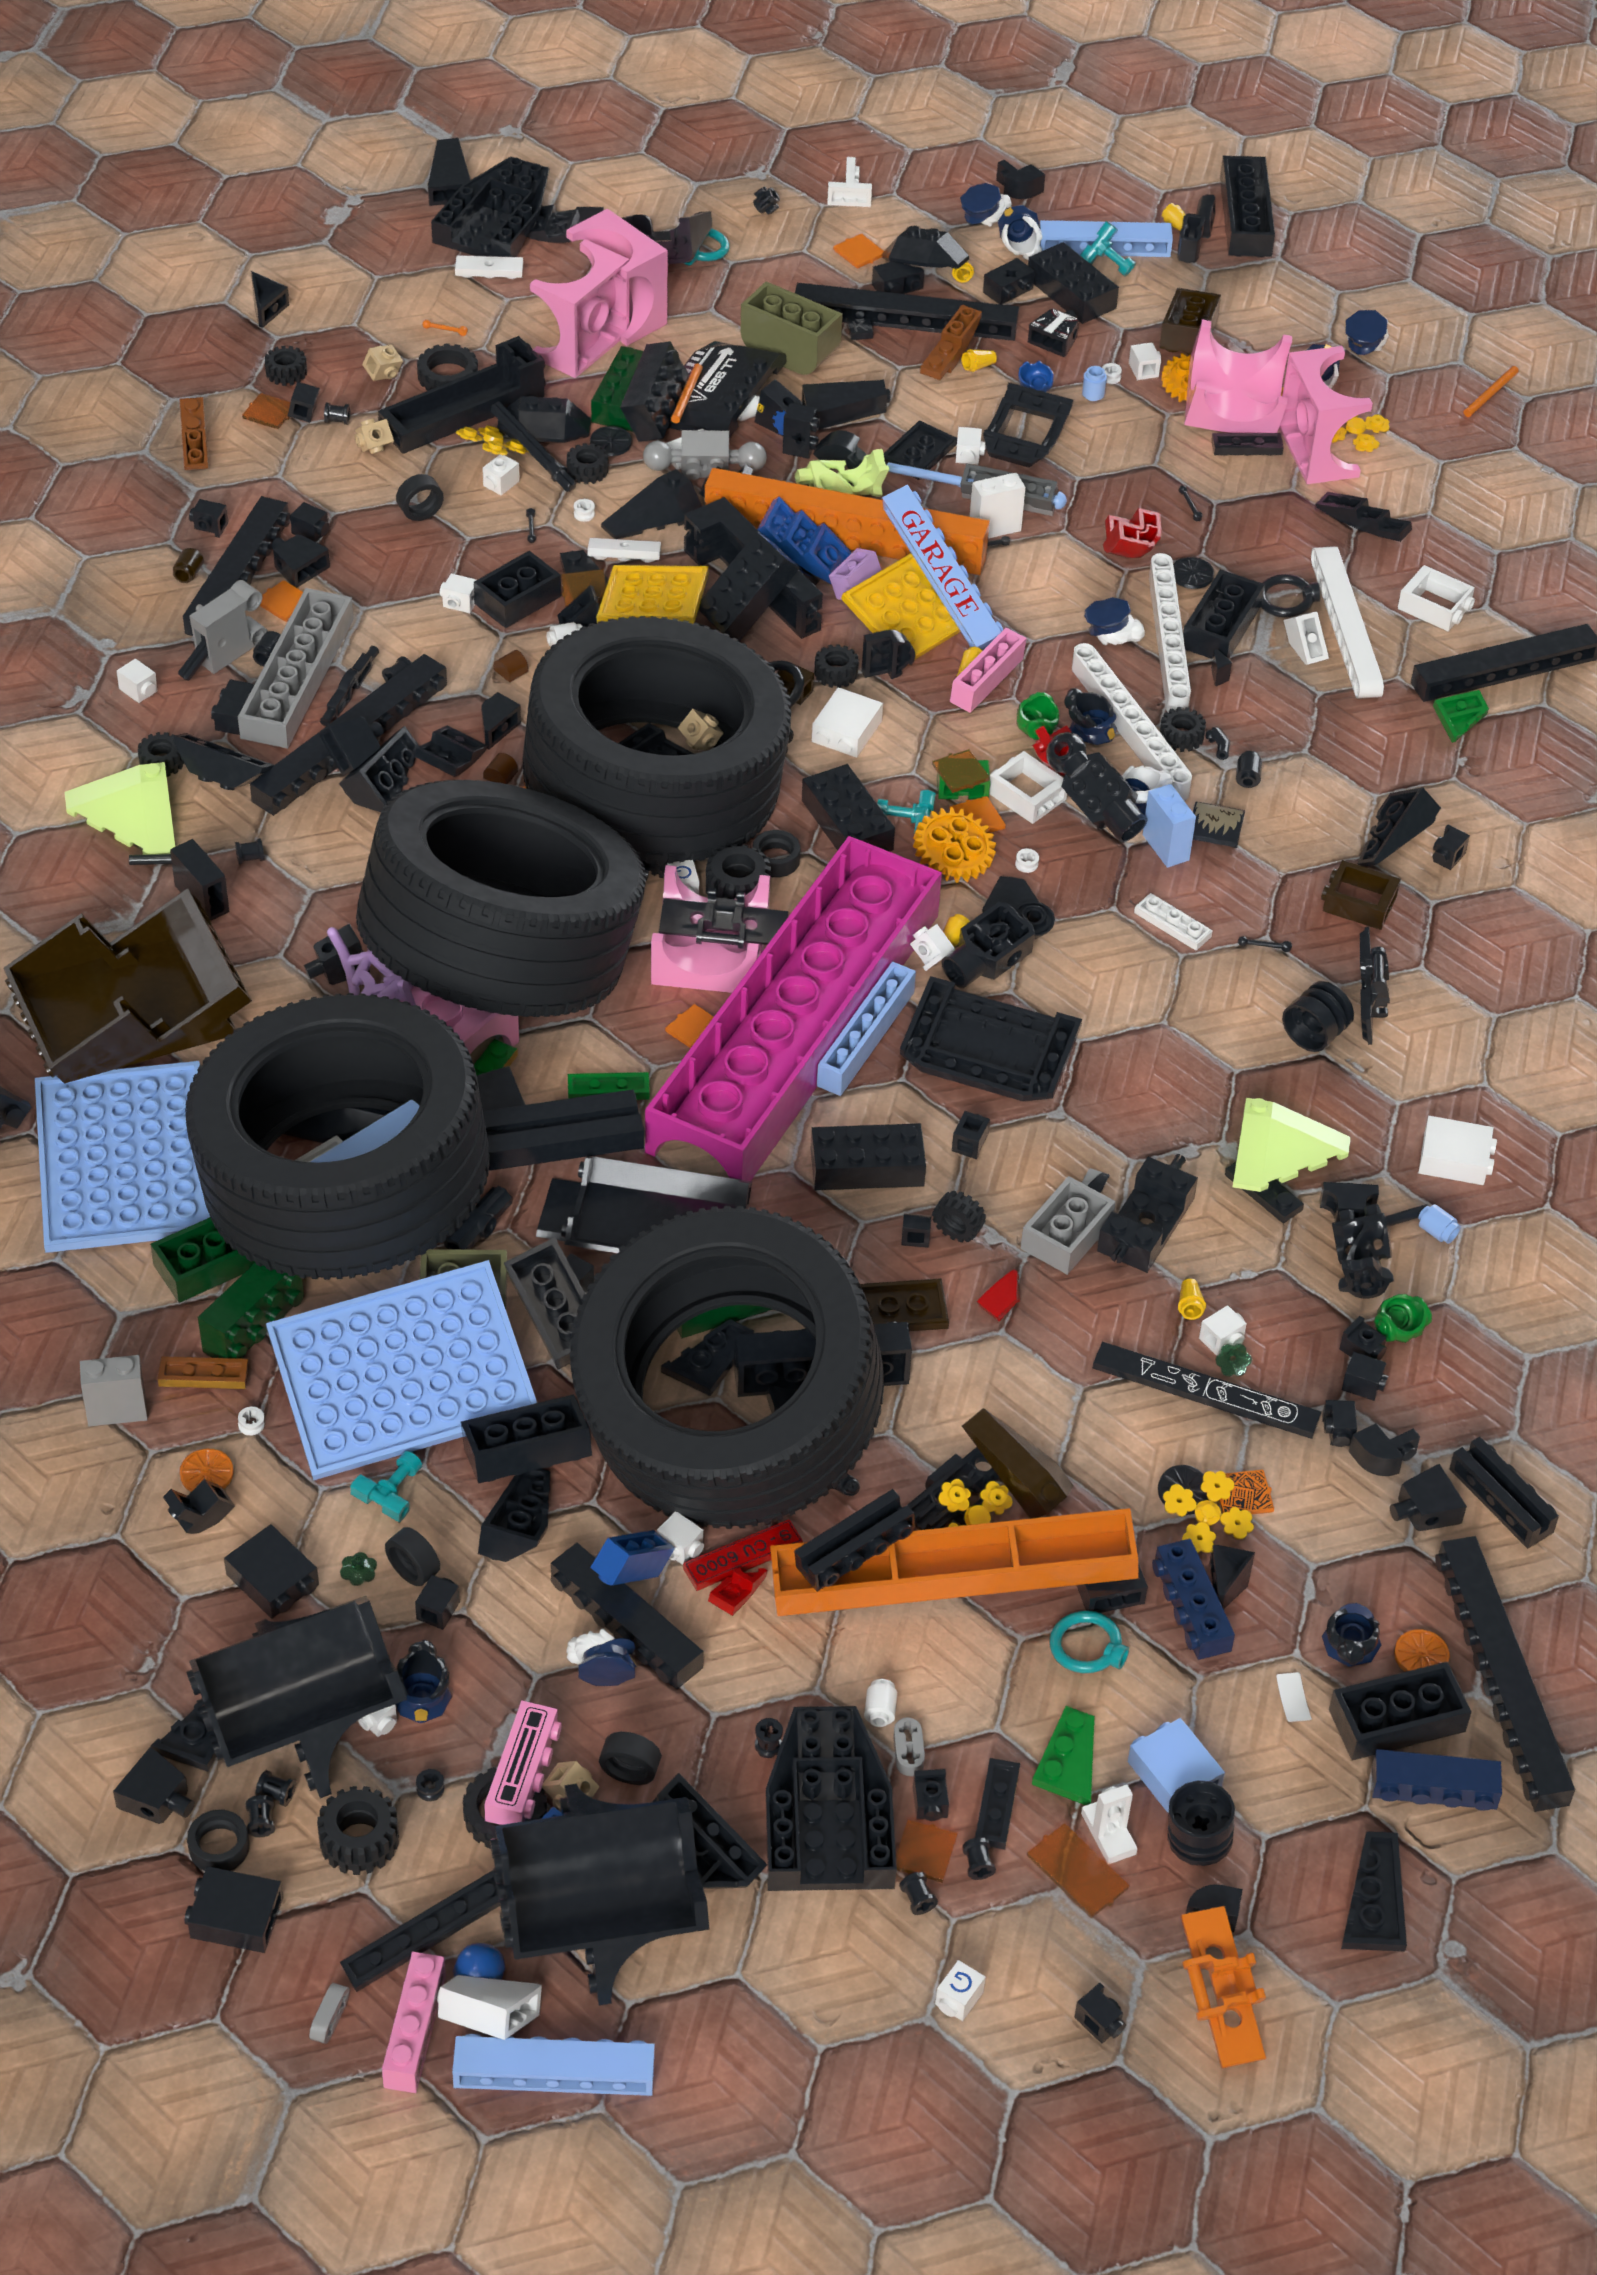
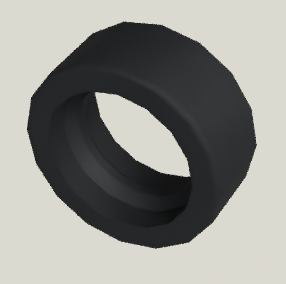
(413, 486)
(780, 840)
(412, 1556)
(630, 1758)
(218, 1820)

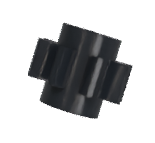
(766, 200)

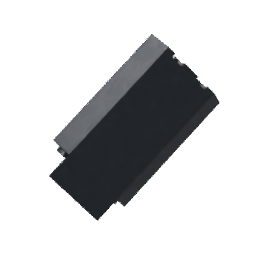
(629, 1197)

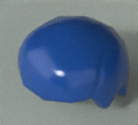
(1036, 376)
(480, 1961)

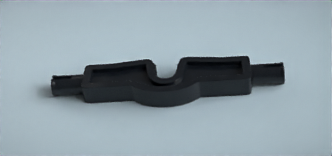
(352, 679)

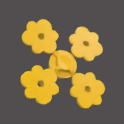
(1357, 426)
(493, 438)
(1208, 1512)
(975, 1514)

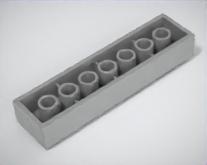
(295, 668)

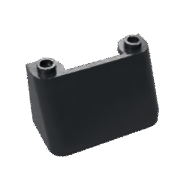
(681, 241)

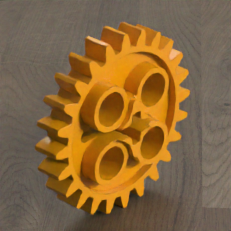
(1176, 376)
(954, 844)

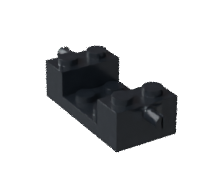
(1159, 1194)

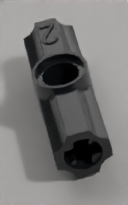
(480, 1221)

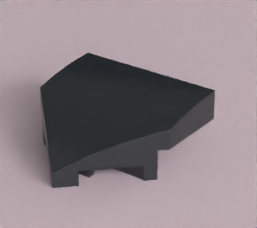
(1010, 891)

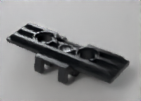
(720, 915)
(1374, 984)
(932, 1515)

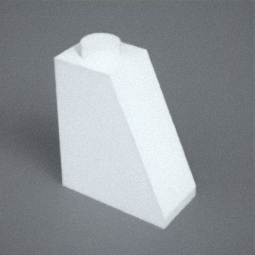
(489, 2004)

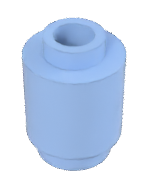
(1094, 383)
(1439, 1223)

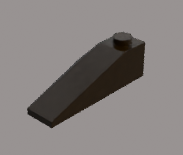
(1024, 1469)

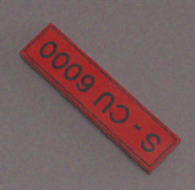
(740, 1554)

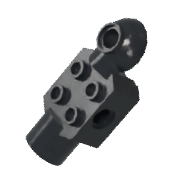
(1096, 787)
(996, 941)

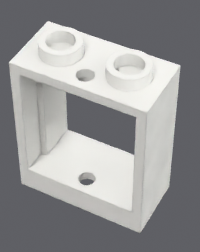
(1443, 586)
(1027, 807)

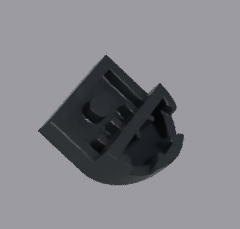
(886, 653)

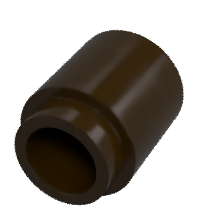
(187, 565)

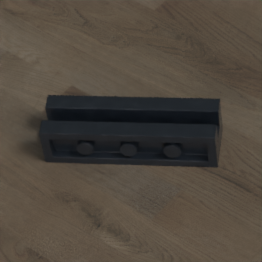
(1504, 1492)
(854, 1540)

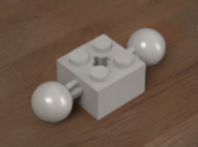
(702, 452)

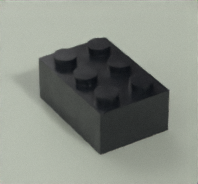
(517, 589)

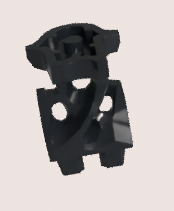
(1362, 1266)

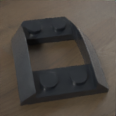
(1032, 402)

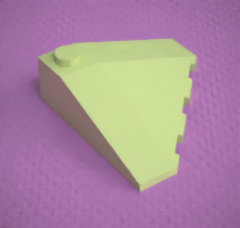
(130, 805)
(1281, 1142)

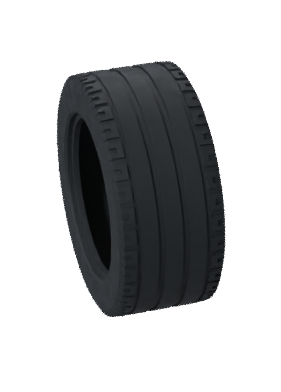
(657, 675)
(500, 898)
(355, 1210)
(705, 1265)

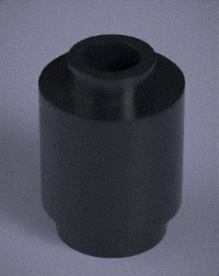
(265, 647)
(1249, 769)

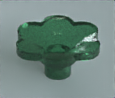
(1233, 1365)
(358, 1568)

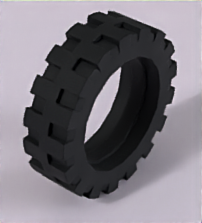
(444, 355)
(478, 1791)

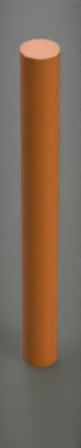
(1491, 391)
(686, 394)

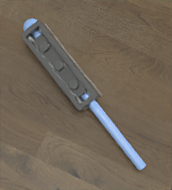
(1040, 493)

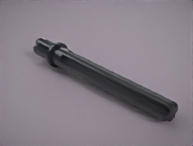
(557, 472)

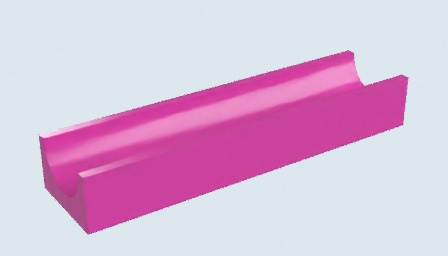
(766, 1041)

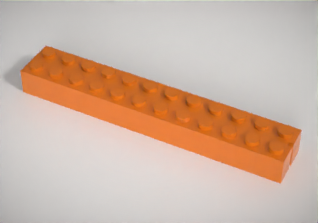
(852, 518)
(971, 1563)

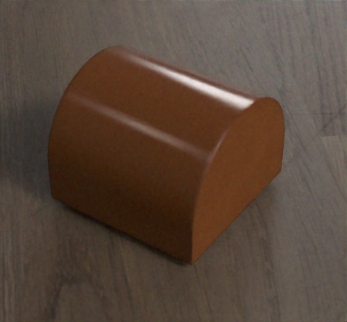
(511, 665)
(501, 769)

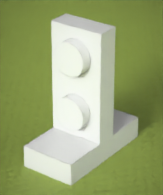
(852, 192)
(1108, 1823)

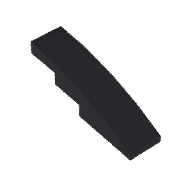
(1357, 514)

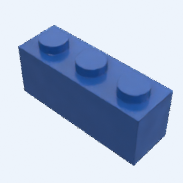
(632, 1557)

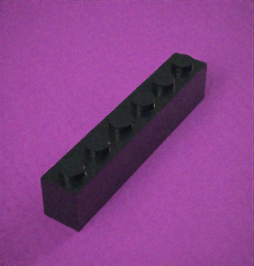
(627, 1617)

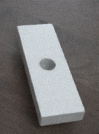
(489, 266)
(624, 549)
(1173, 921)

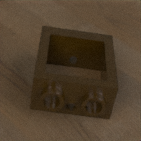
(1356, 909)

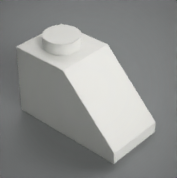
(1307, 637)

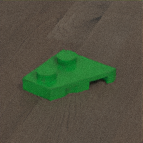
(1460, 712)

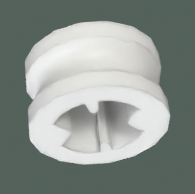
(1116, 372)
(584, 510)
(1026, 855)
(254, 1428)

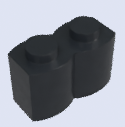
(1190, 238)

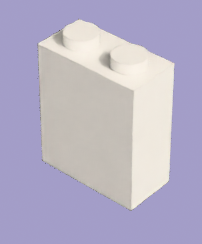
(1000, 502)
(847, 722)
(1457, 1150)

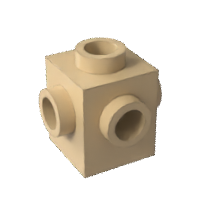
(382, 362)
(373, 435)
(700, 730)
(565, 1774)

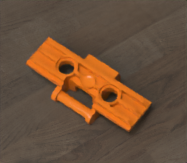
(1231, 1985)

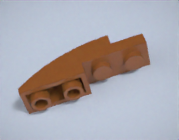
(953, 343)
(193, 433)

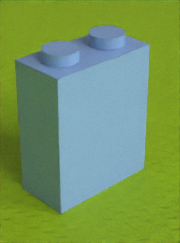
(1169, 825)
(1172, 1759)

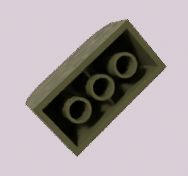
(791, 326)

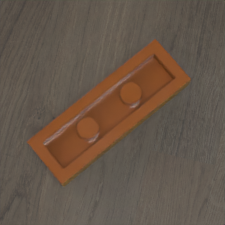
(203, 1372)

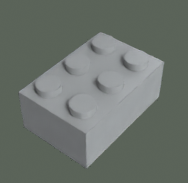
(1066, 1225)

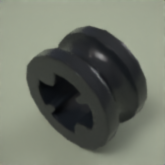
(426, 1793)

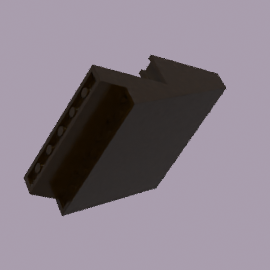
(128, 998)

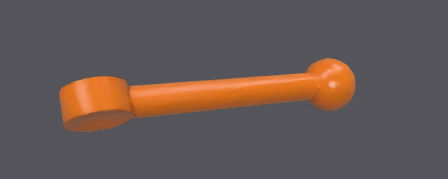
(462, 330)

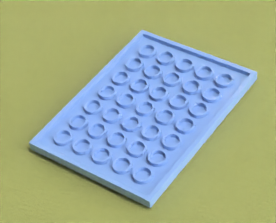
(116, 1157)
(399, 1368)

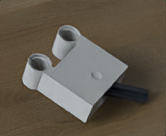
(224, 630)

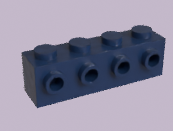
(1193, 1599)
(1436, 1779)

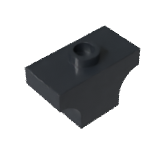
(1346, 1196)

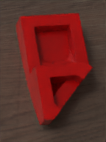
(1001, 1296)
(736, 1590)

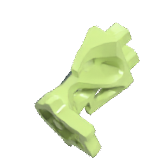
(863, 480)

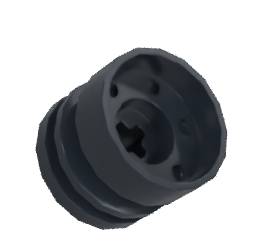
(1318, 1016)
(1201, 1823)

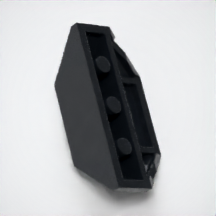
(926, 249)
(549, 419)
(218, 763)
(721, 1853)

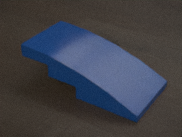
(802, 540)

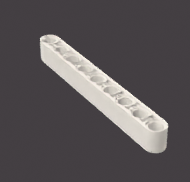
(1347, 622)
(1169, 632)
(1130, 718)

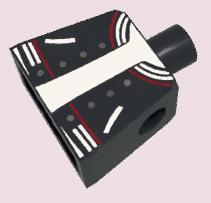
(1054, 331)

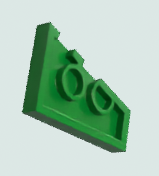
(1069, 1758)

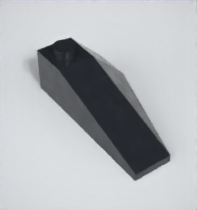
(655, 506)
(382, 773)
(1400, 820)
(517, 1518)

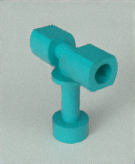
(1102, 247)
(924, 808)
(385, 1491)

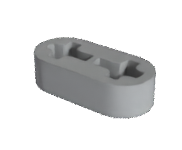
(902, 1746)
(329, 2013)

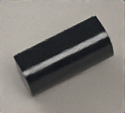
(1207, 208)

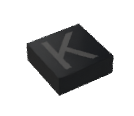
(860, 329)

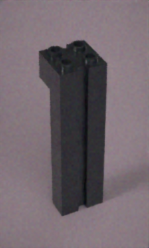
(466, 399)
(721, 533)
(563, 1129)

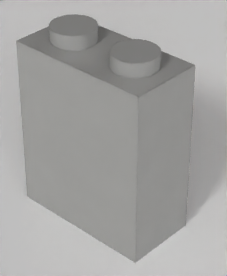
(113, 1390)

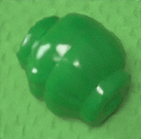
(1037, 712)
(1402, 1318)

